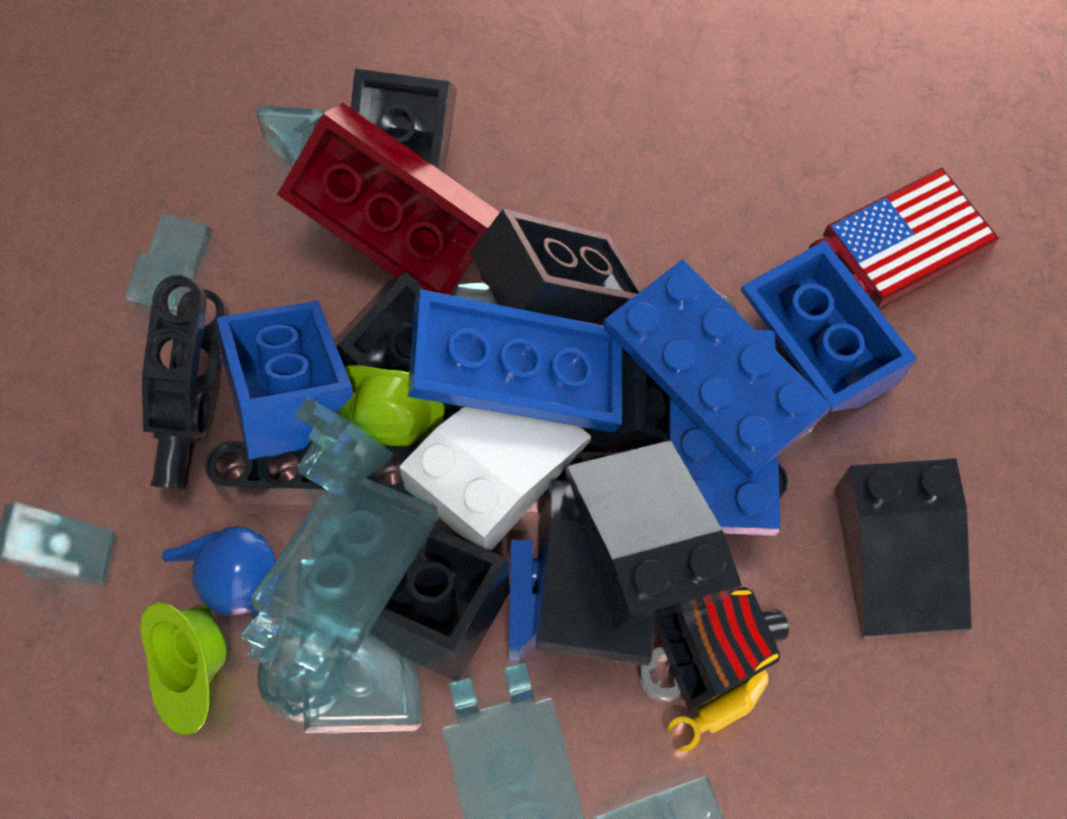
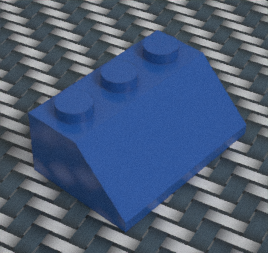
(830, 328)
(273, 365)

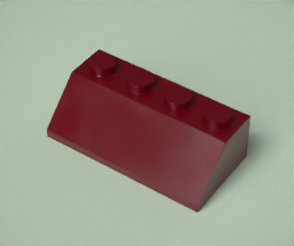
(386, 201)

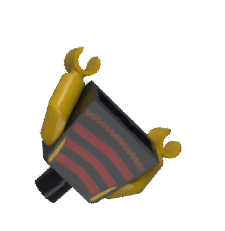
(721, 658)

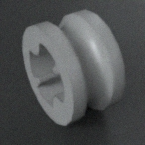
(649, 687)

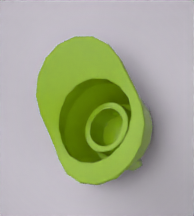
(385, 411)
(182, 658)

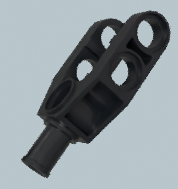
(175, 399)

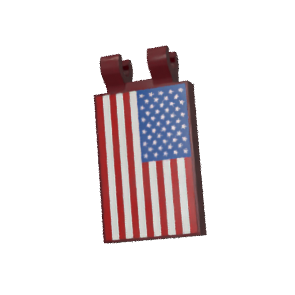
(909, 237)

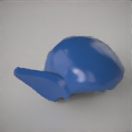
(226, 568)

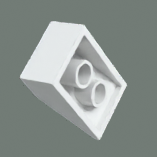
(489, 469)

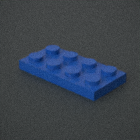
(514, 362)
(716, 368)
(735, 500)

